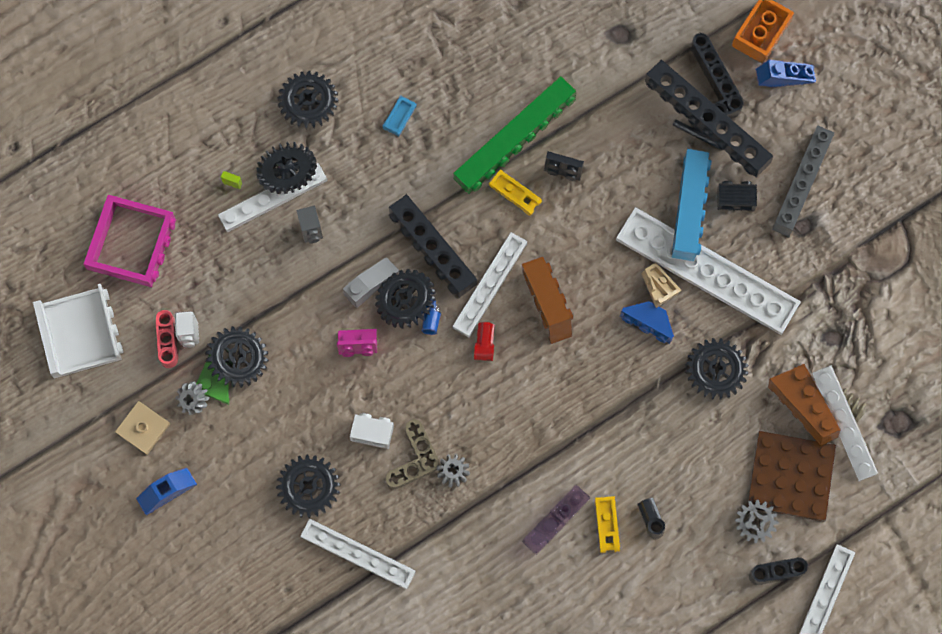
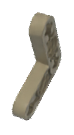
(418, 463)

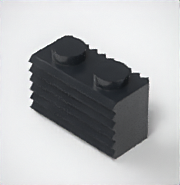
(737, 196)

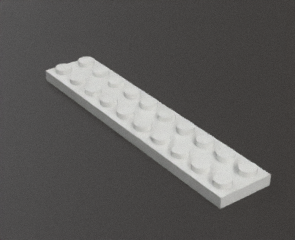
(710, 273)

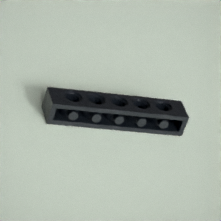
(407, 207)

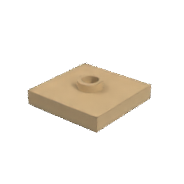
(142, 427)

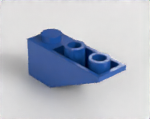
(783, 73)

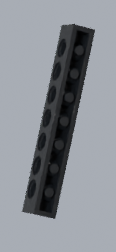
(664, 73)

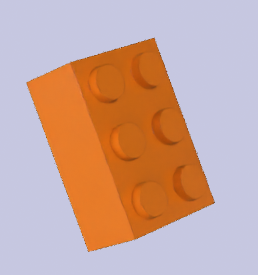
(762, 29)

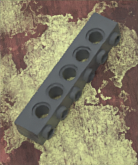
(803, 181)

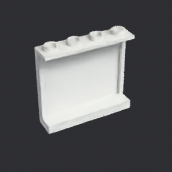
(78, 332)

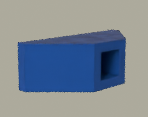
(649, 320)
(165, 490)

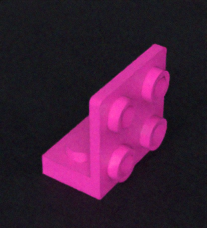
(357, 342)

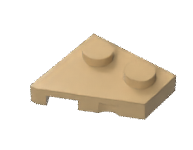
(659, 284)

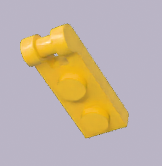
(515, 192)
(607, 523)

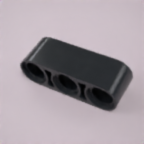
(785, 565)

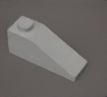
(369, 282)

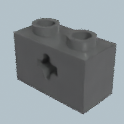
(309, 224)

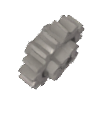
(765, 518)

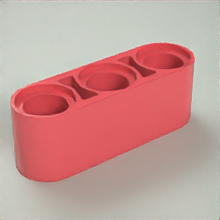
(166, 330)

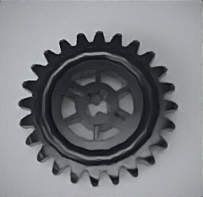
(310, 113)
(283, 160)
(413, 306)
(235, 374)
(713, 386)
(295, 499)

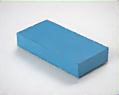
(399, 116)

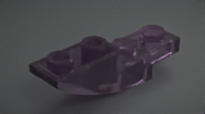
(556, 519)

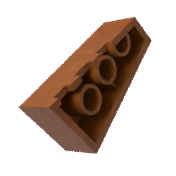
(548, 299)
(804, 400)

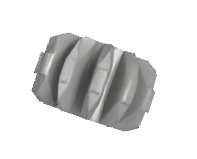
(195, 391)
(449, 476)

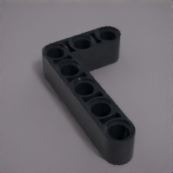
(717, 83)

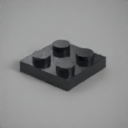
(562, 165)

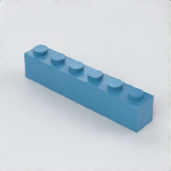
(690, 205)

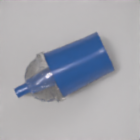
(431, 321)

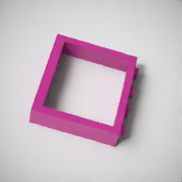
(91, 261)

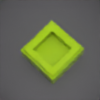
(231, 180)

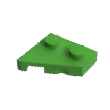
(214, 389)

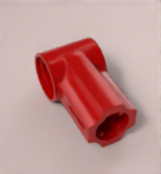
(484, 347)

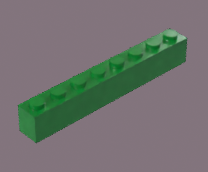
(515, 135)

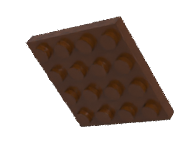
(792, 475)

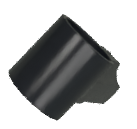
(651, 517)

